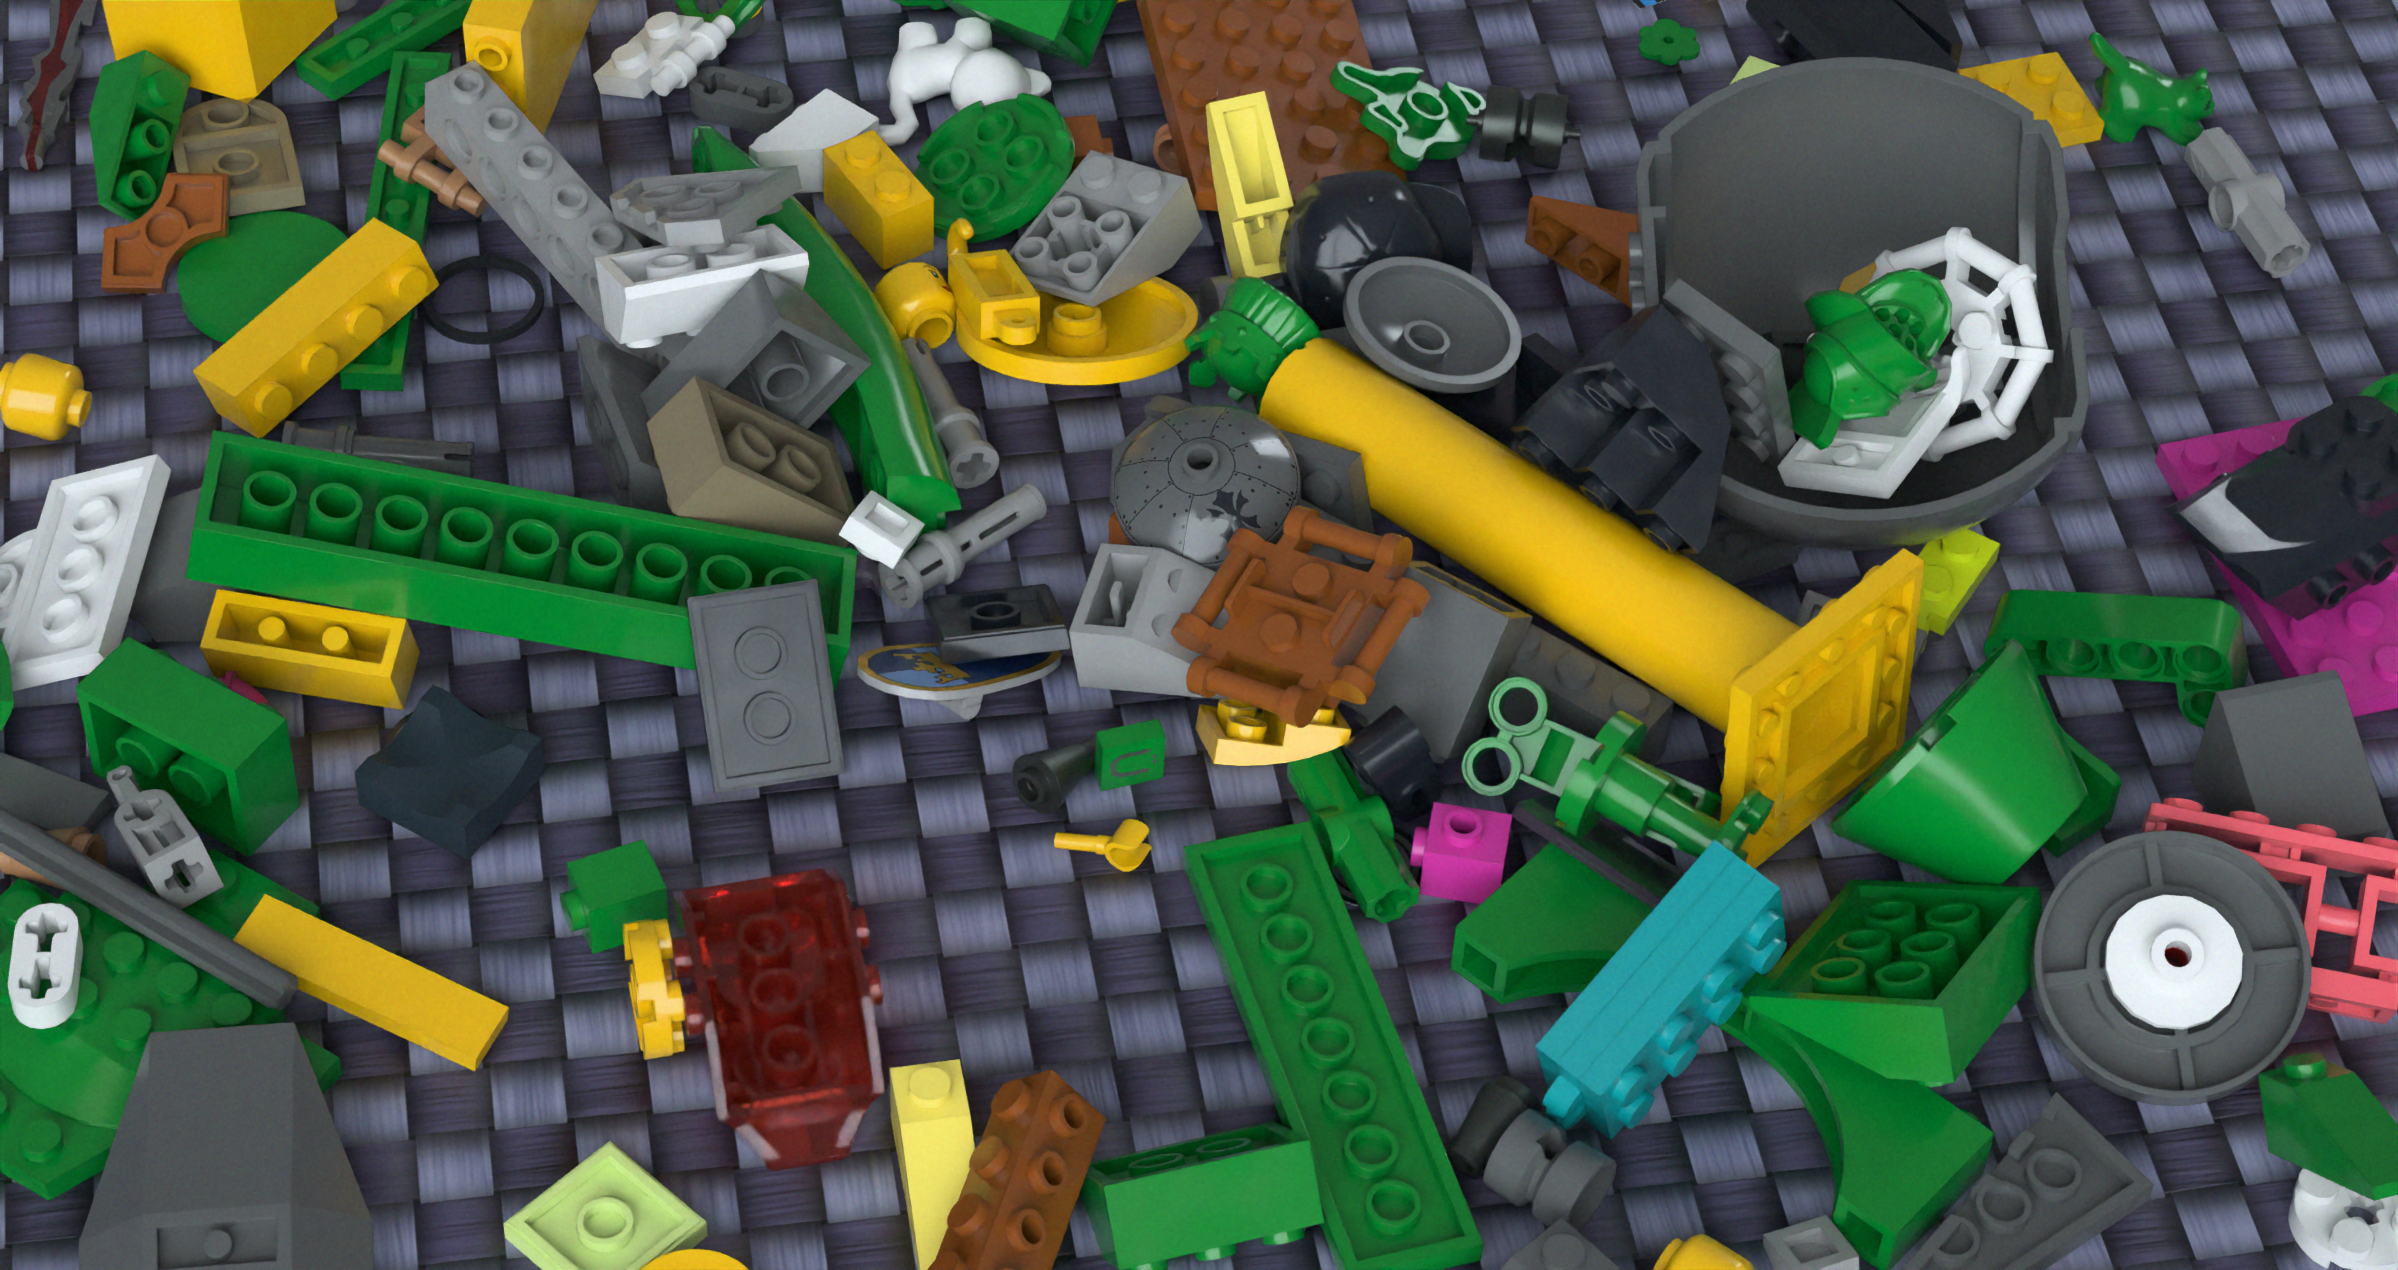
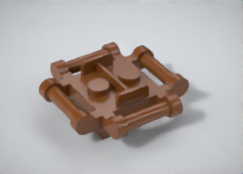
(1300, 623)

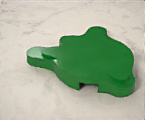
(1410, 114)

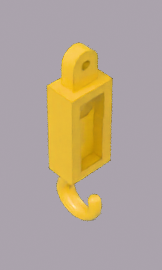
(991, 290)

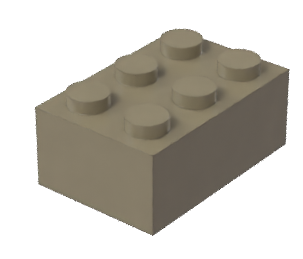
(748, 467)

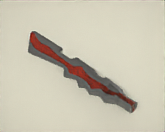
(54, 79)

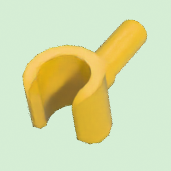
(1122, 849)

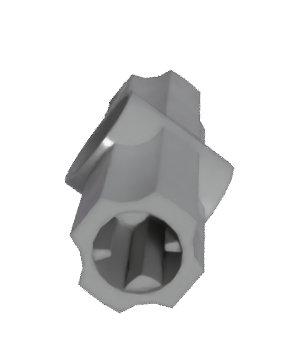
(2247, 202)

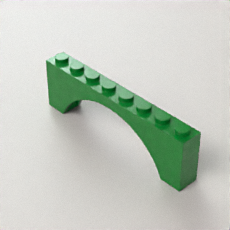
(1890, 1143)

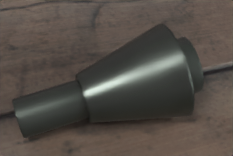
(1050, 775)

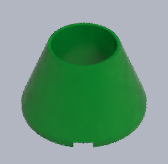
(1973, 782)

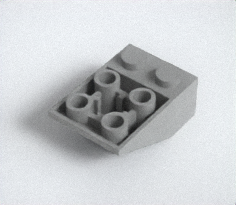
(1108, 230)
(1127, 619)

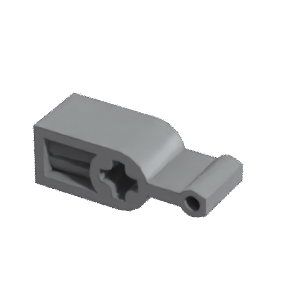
(162, 841)

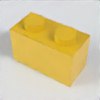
(878, 199)

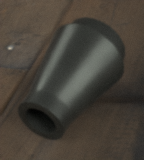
(1486, 1121)

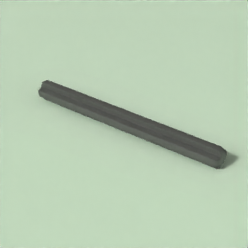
(146, 912)

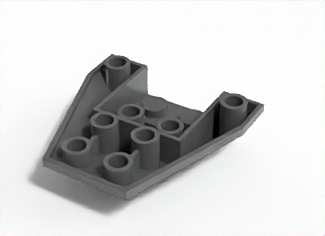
(227, 1163)

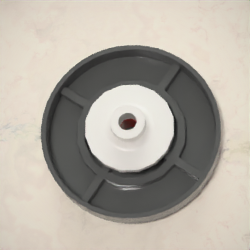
(2160, 1027)

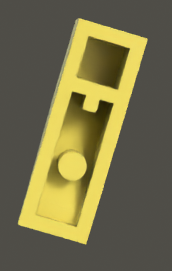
(932, 1147)

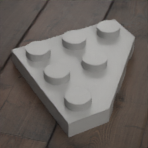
(703, 206)

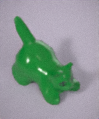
(2142, 96)

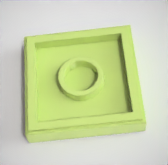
(604, 1218)

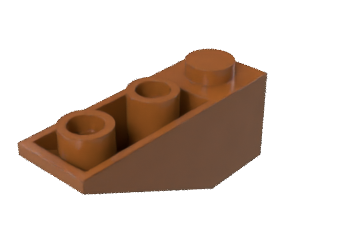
(1584, 240)

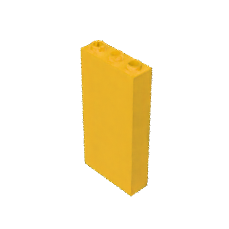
(527, 48)

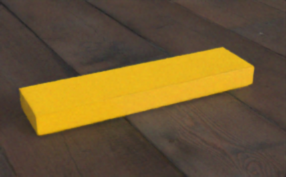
(375, 983)

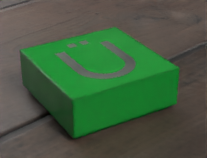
(1129, 754)

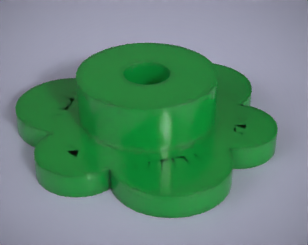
(1668, 42)

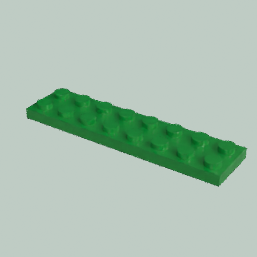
(1331, 1051)

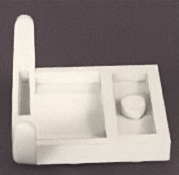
(1879, 452)

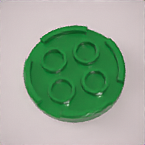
(996, 165)
(240, 275)

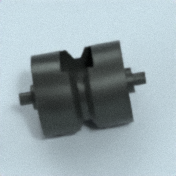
(1523, 126)

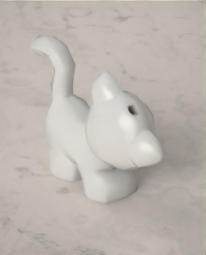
(961, 66)

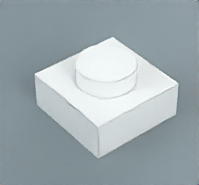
(881, 530)

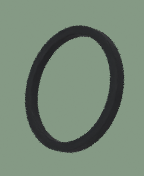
(492, 337)

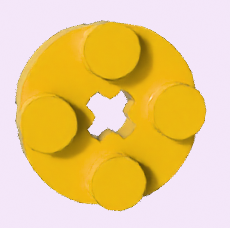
(653, 993)

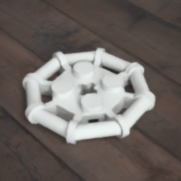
(1980, 330)

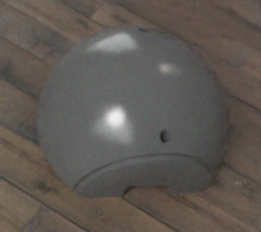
(1811, 179)

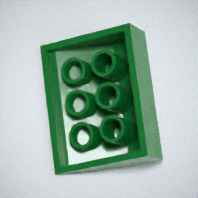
(1906, 974)

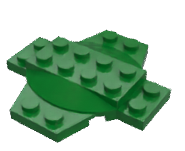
(72, 1080)

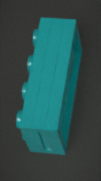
(1662, 994)

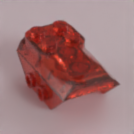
(783, 1010)

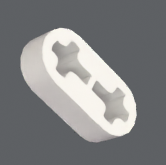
(31, 965)

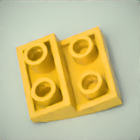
(1244, 737)

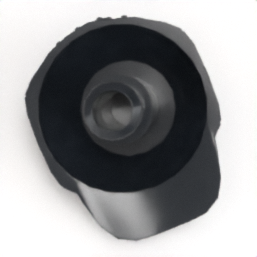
(1361, 219)

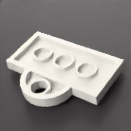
(78, 571)

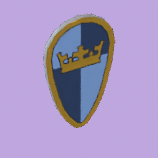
(959, 686)

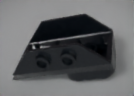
(2310, 514)

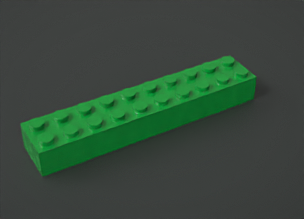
(486, 552)

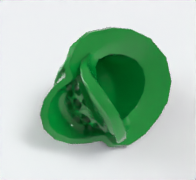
(1854, 360)

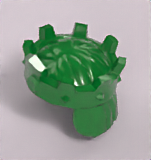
(1248, 338)

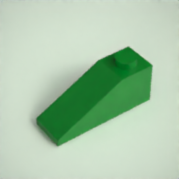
(2330, 1125)

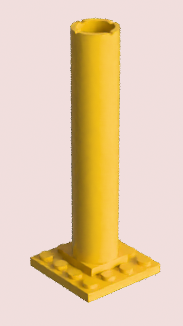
(1797, 705)

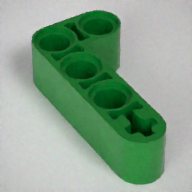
(2128, 638)

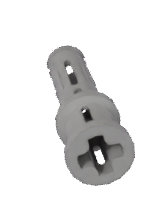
(958, 427)
(943, 555)

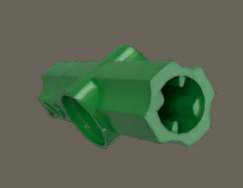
(1355, 834)

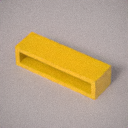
(316, 328)

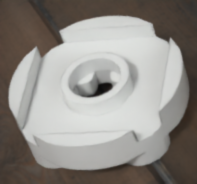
(2330, 1235)

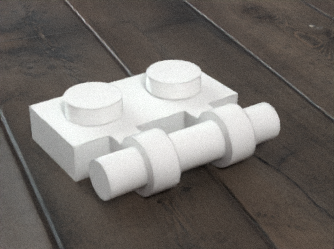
(663, 55)

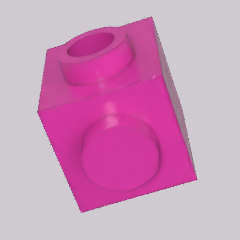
(1461, 852)

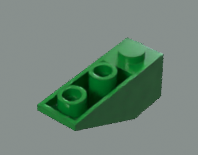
(135, 130)

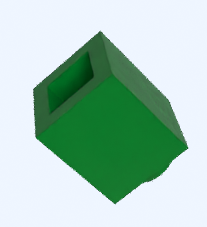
(611, 891)

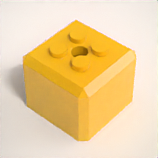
(220, 44)

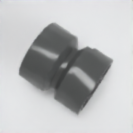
(1542, 1168)

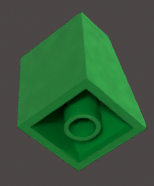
(1055, 27)

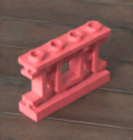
(2302, 858)

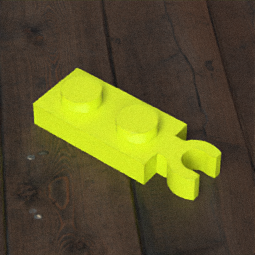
(1951, 576)

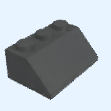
(770, 350)
(618, 423)

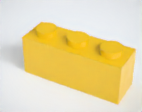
(311, 649)

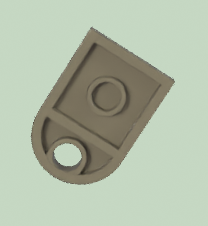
(246, 143)

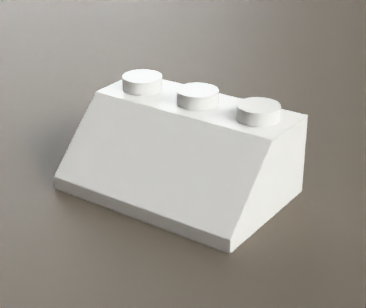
(679, 291)

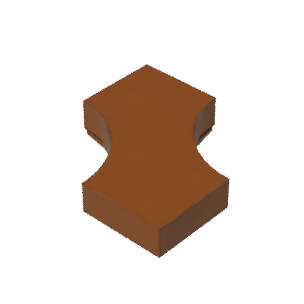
(146, 250)

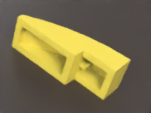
(1248, 184)

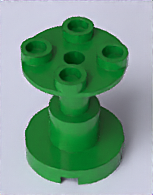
(1642, 798)

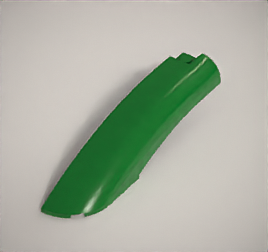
(885, 408)

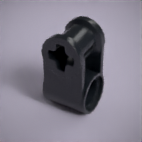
(1397, 761)

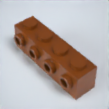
(1022, 1178)

